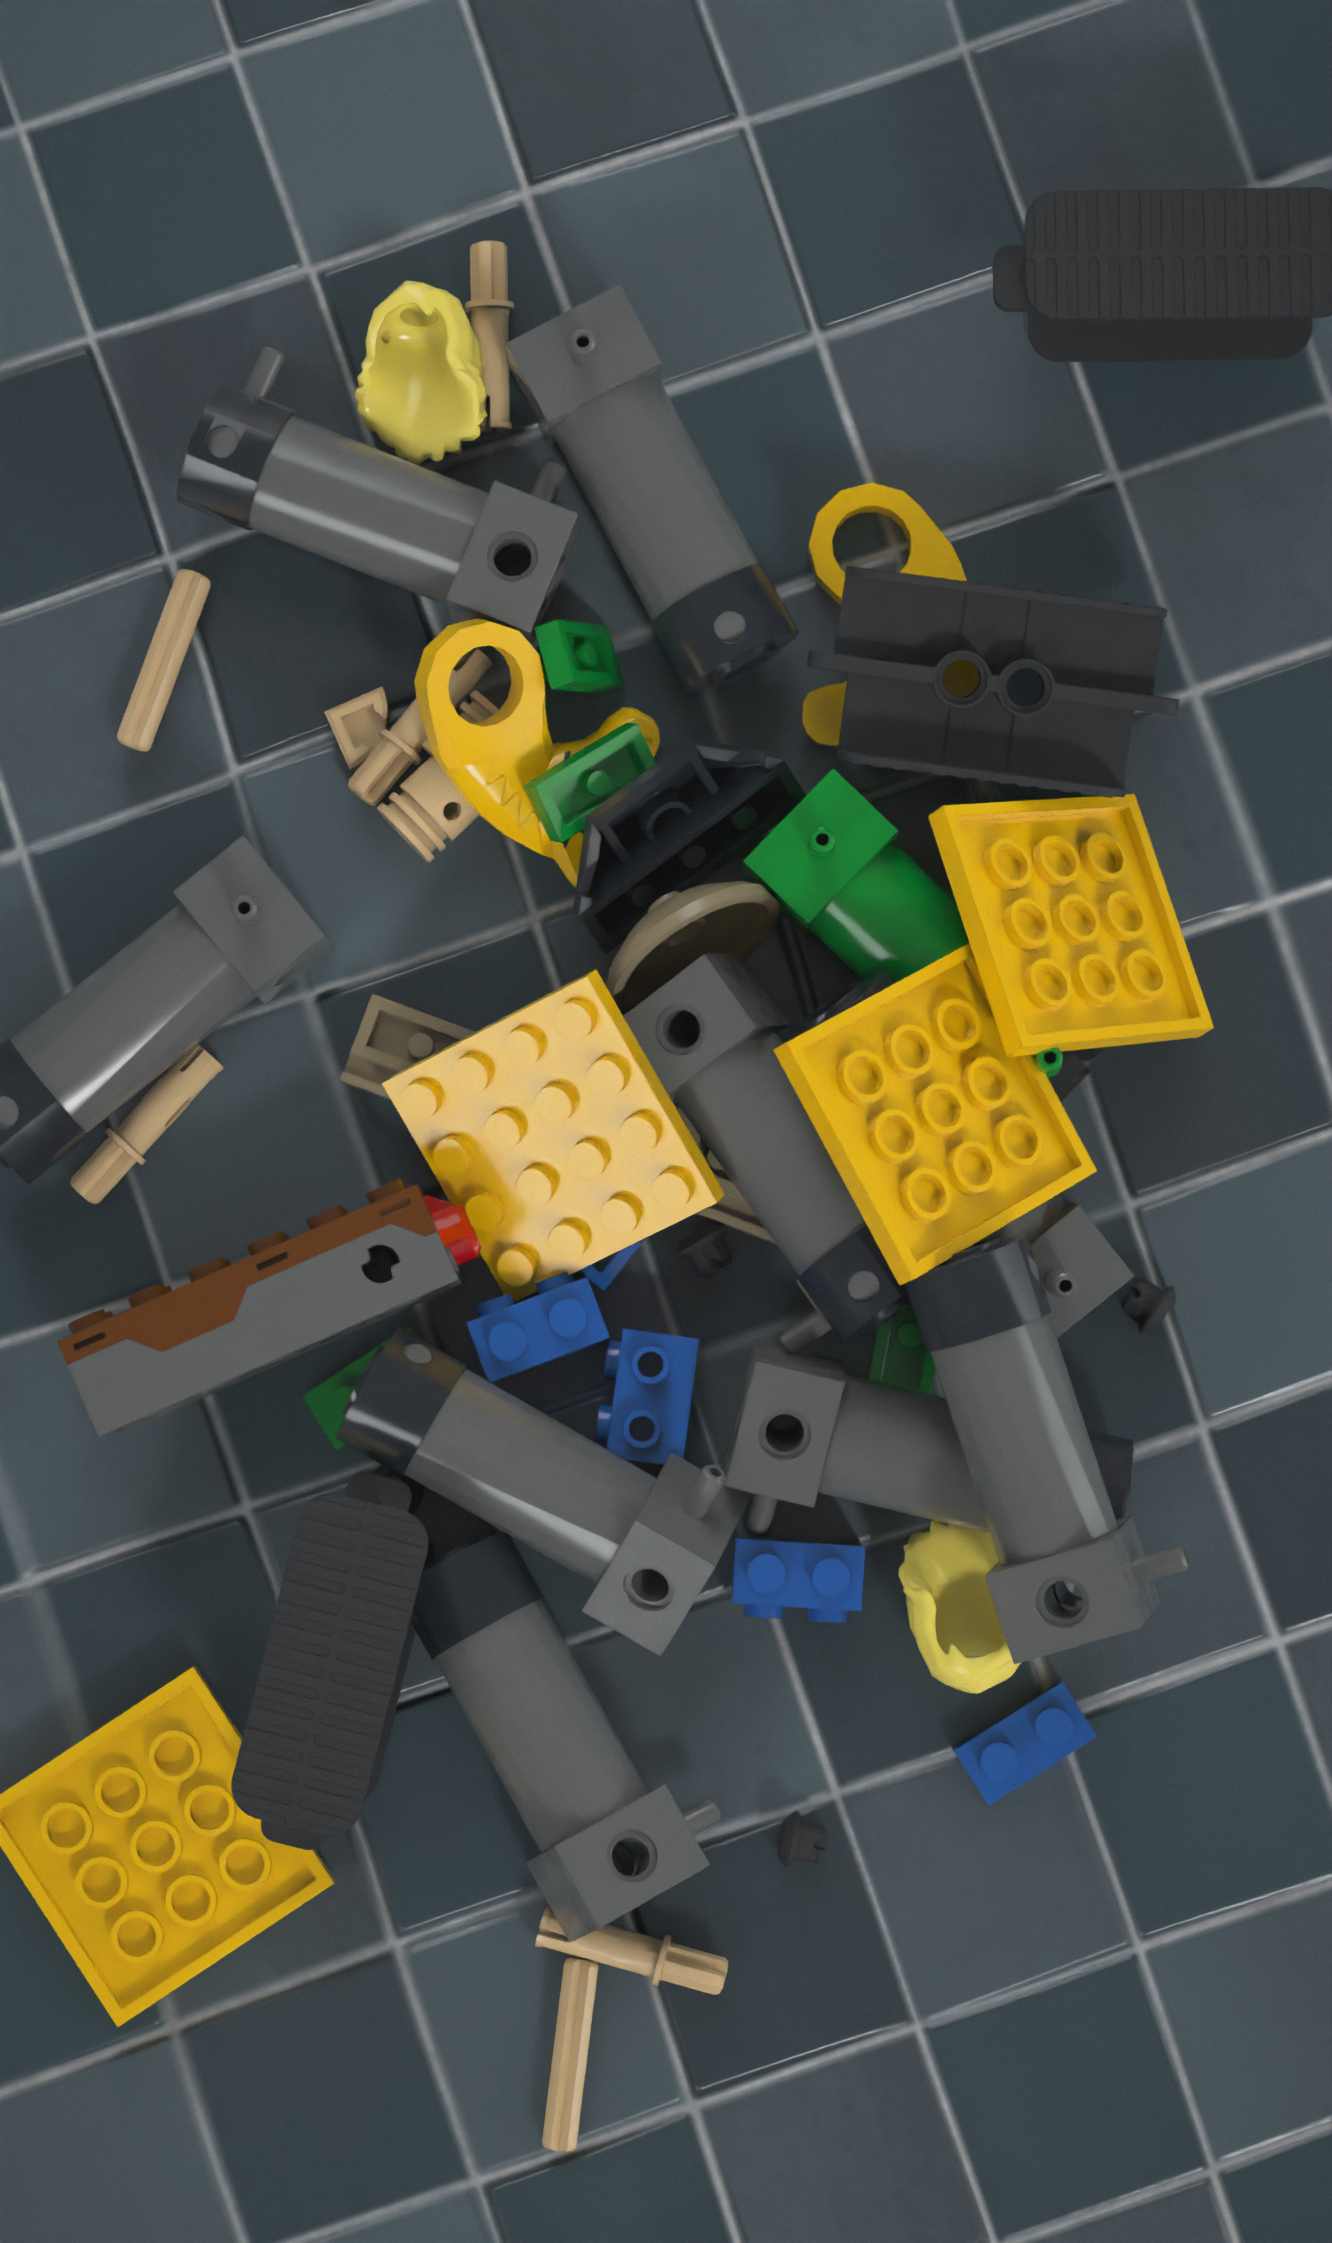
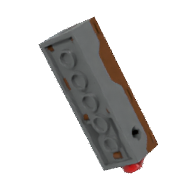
(265, 1307)

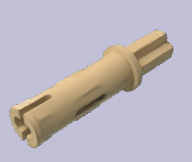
(489, 322)
(404, 740)
(145, 1124)
(639, 1954)

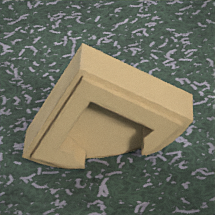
(358, 725)

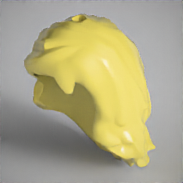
(422, 374)
(954, 1608)

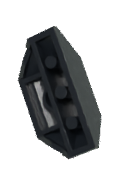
(676, 830)

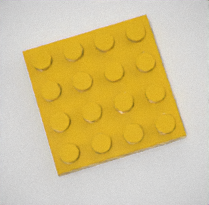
(1070, 923)
(933, 1116)
(554, 1136)
(147, 1851)

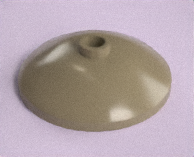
(683, 928)

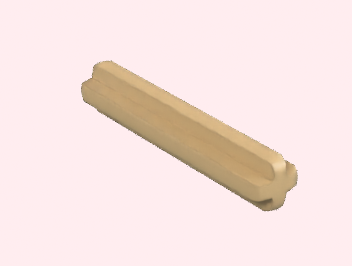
(163, 660)
(570, 2054)

